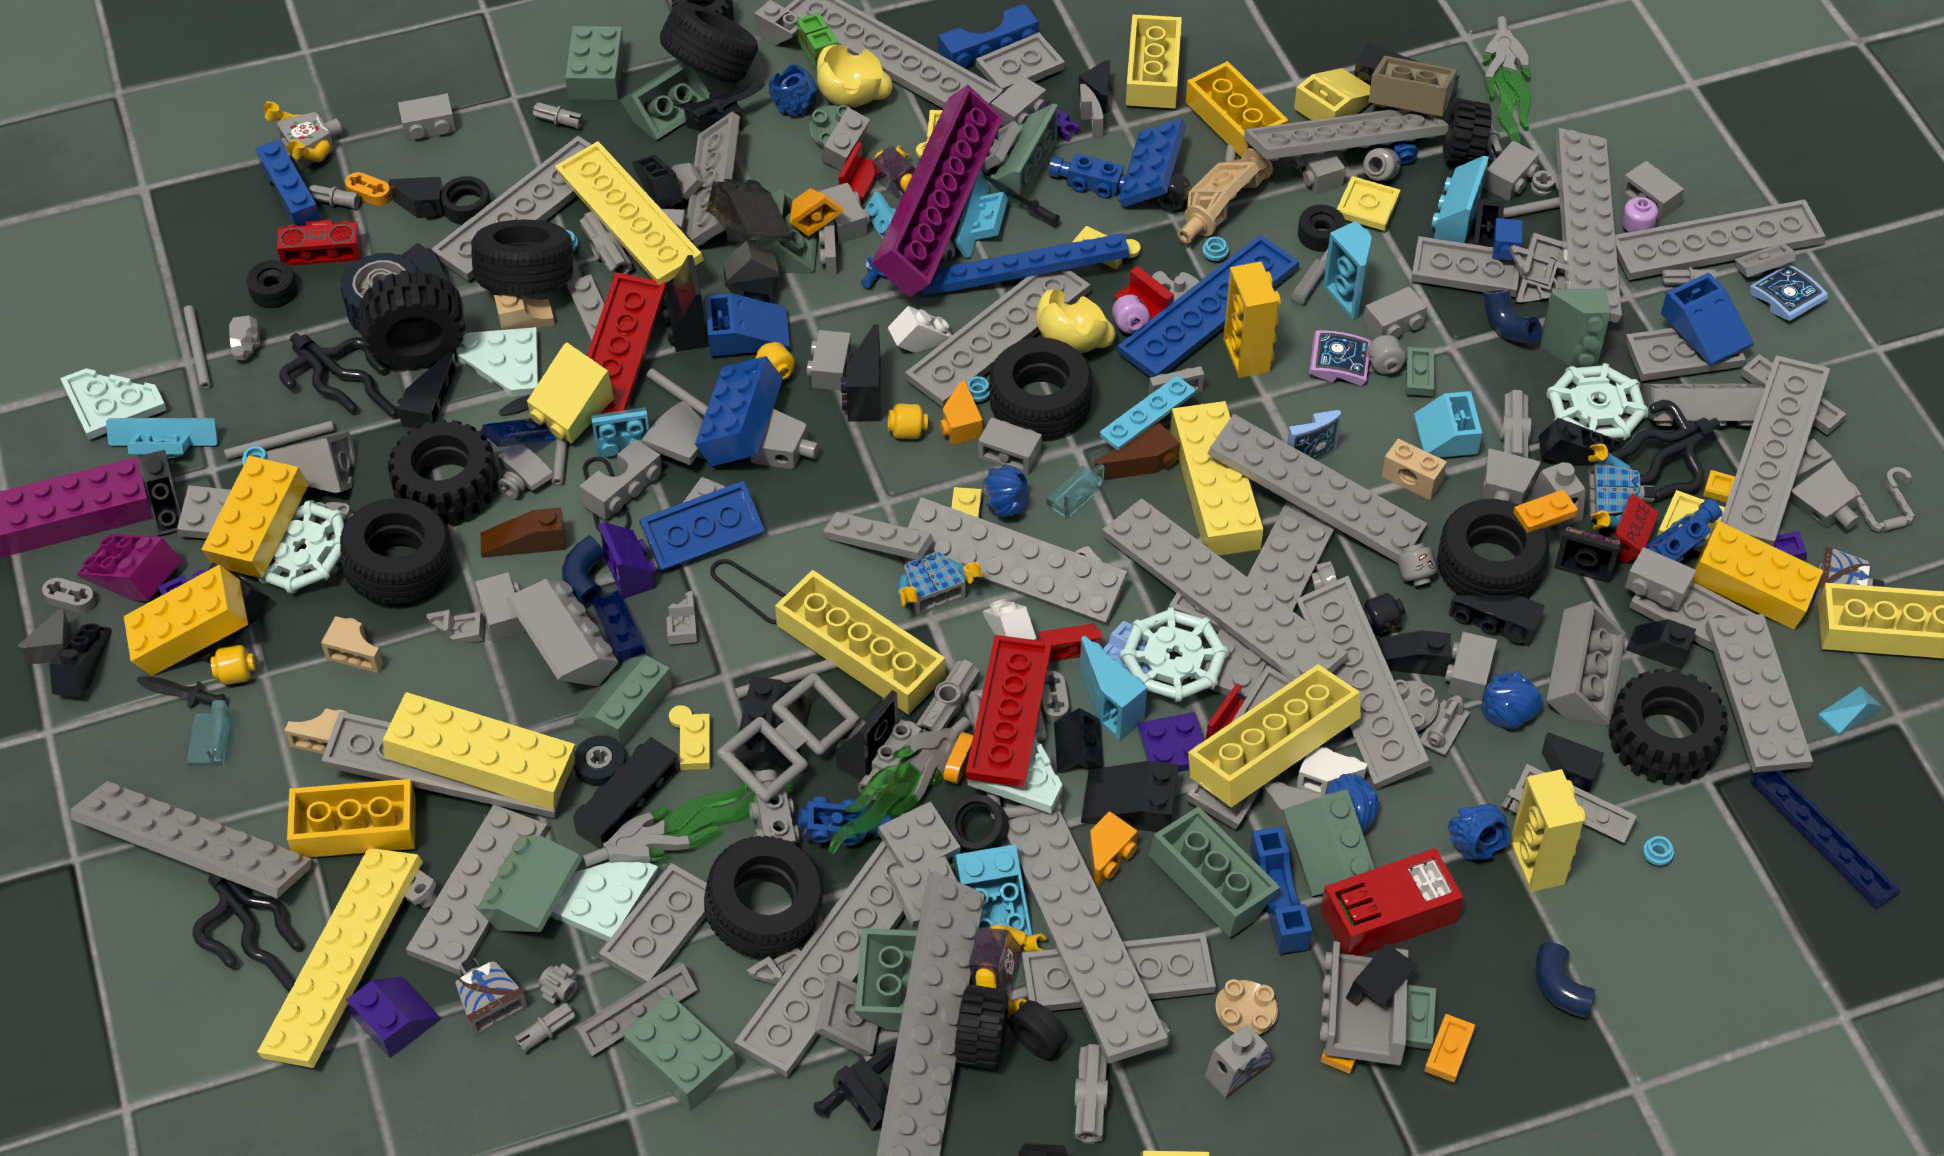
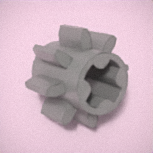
(558, 983)

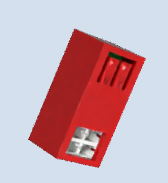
(1391, 903)

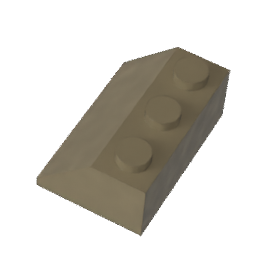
(1412, 86)

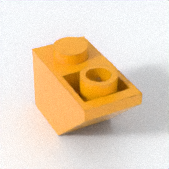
(1109, 845)

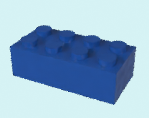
(739, 411)

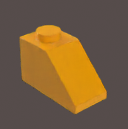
(813, 211)
(961, 417)

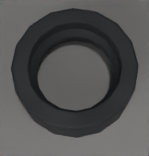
(464, 186)
(960, 811)

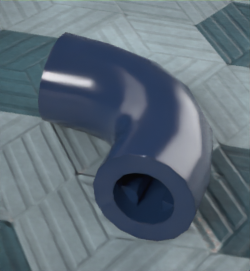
(1507, 322)
(577, 570)
(1556, 983)

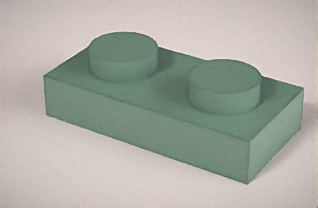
(1420, 371)
(1420, 1016)

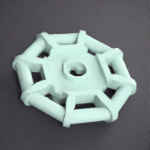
(1594, 383)
(319, 554)
(1174, 640)

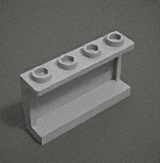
(1363, 1029)

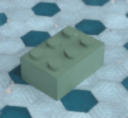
(595, 63)
(680, 1052)

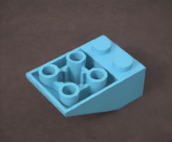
(1114, 692)
(999, 877)

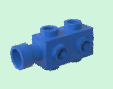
(1090, 174)
(1690, 535)
(830, 819)

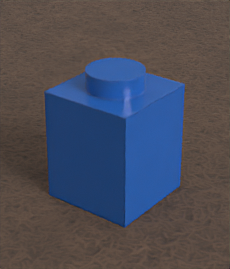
(1505, 234)

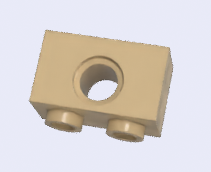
(1414, 469)

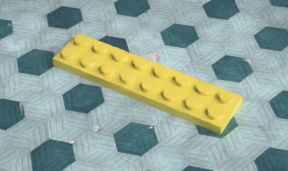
(628, 212)
(340, 958)

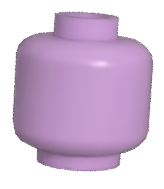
(1639, 214)
(1130, 313)

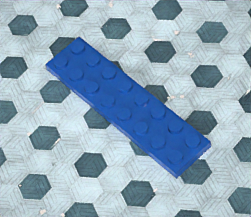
(1199, 311)

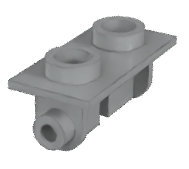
(1445, 726)

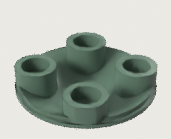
(824, 122)

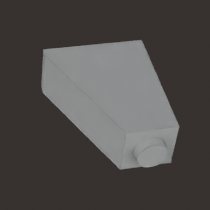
(322, 461)

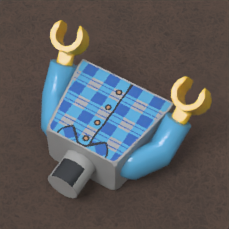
(1610, 487)
(934, 582)

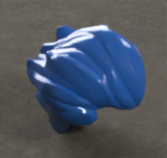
(793, 90)
(1006, 491)
(1511, 700)
(1362, 796)
(1480, 831)

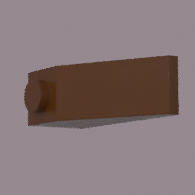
(1143, 455)
(529, 533)

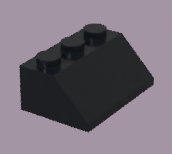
(758, 751)

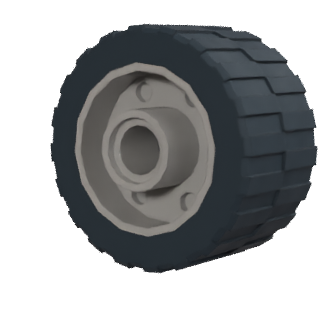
(363, 275)

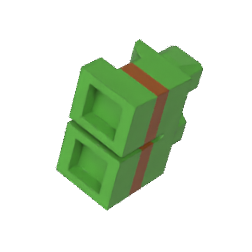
(814, 36)

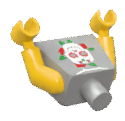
(303, 135)

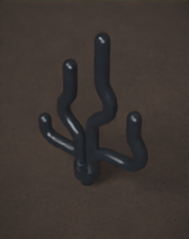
(317, 356)
(1688, 438)
(231, 896)

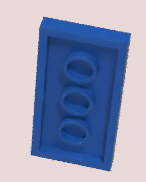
(1152, 162)
(701, 526)

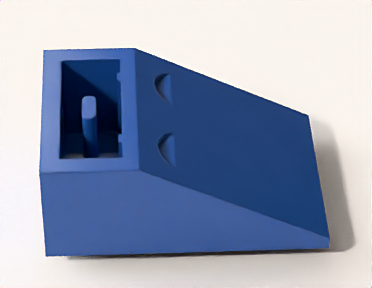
(1706, 318)
(743, 324)

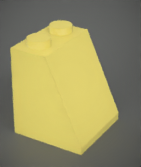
(570, 394)

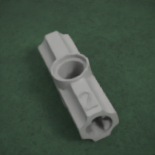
(605, 245)
(1516, 424)
(954, 688)
(1090, 1094)

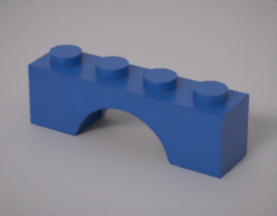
(965, 47)
(293, 192)
(1286, 914)

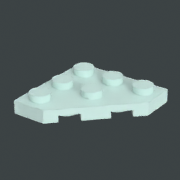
(503, 358)
(104, 397)
(1041, 786)
(604, 896)

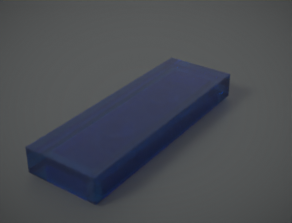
(516, 432)
(618, 626)

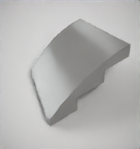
(1550, 248)
(676, 434)

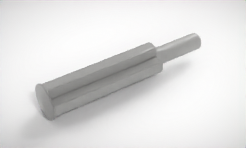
(1309, 280)

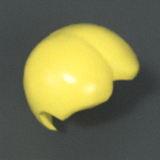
(851, 78)
(1077, 324)

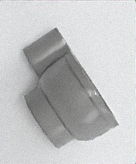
(1324, 575)

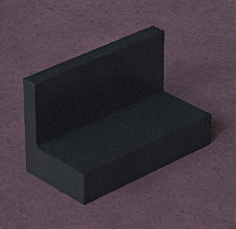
(1078, 741)
(1381, 976)
(863, 1091)

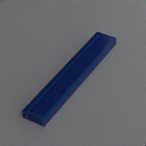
(1825, 837)

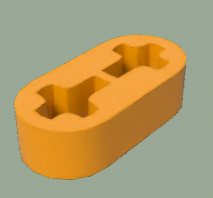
(369, 186)
(958, 759)

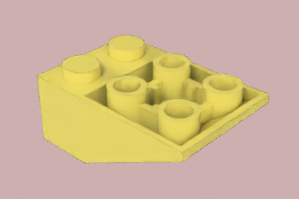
(1331, 95)

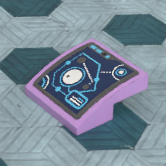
(1340, 356)

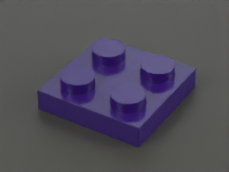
(1171, 739)

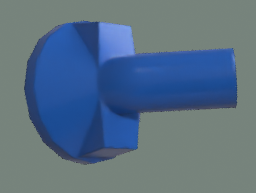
(1404, 151)
(871, 275)

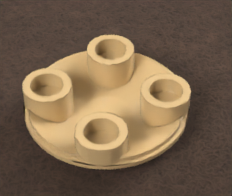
(1246, 1004)

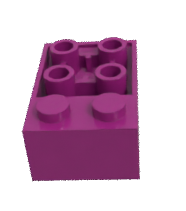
(130, 565)

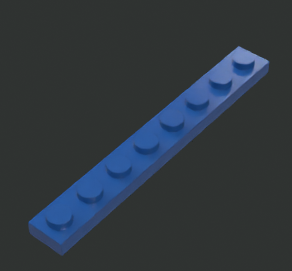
(1028, 263)

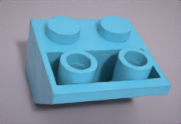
(1449, 425)
(618, 429)

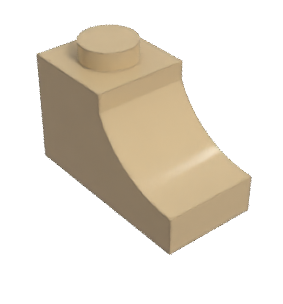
(523, 312)
(347, 645)
(314, 733)

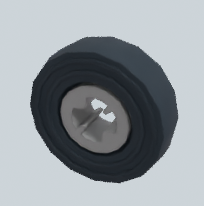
(598, 747)

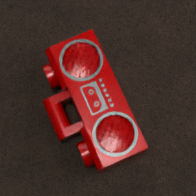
(319, 243)

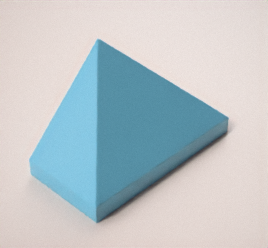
(1849, 711)

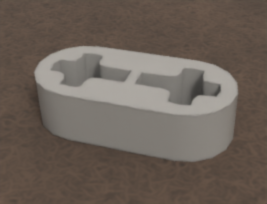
(69, 594)
(1059, 696)

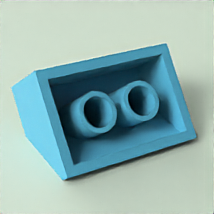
(1460, 202)
(1348, 266)

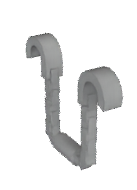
(1891, 486)

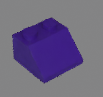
(627, 560)
(391, 1013)

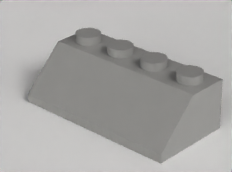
(1719, 401)
(563, 632)
(1586, 665)

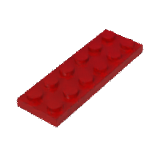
(625, 333)
(1009, 711)

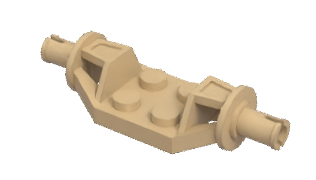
(1219, 186)

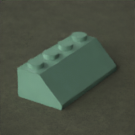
(1028, 154)
(1213, 871)

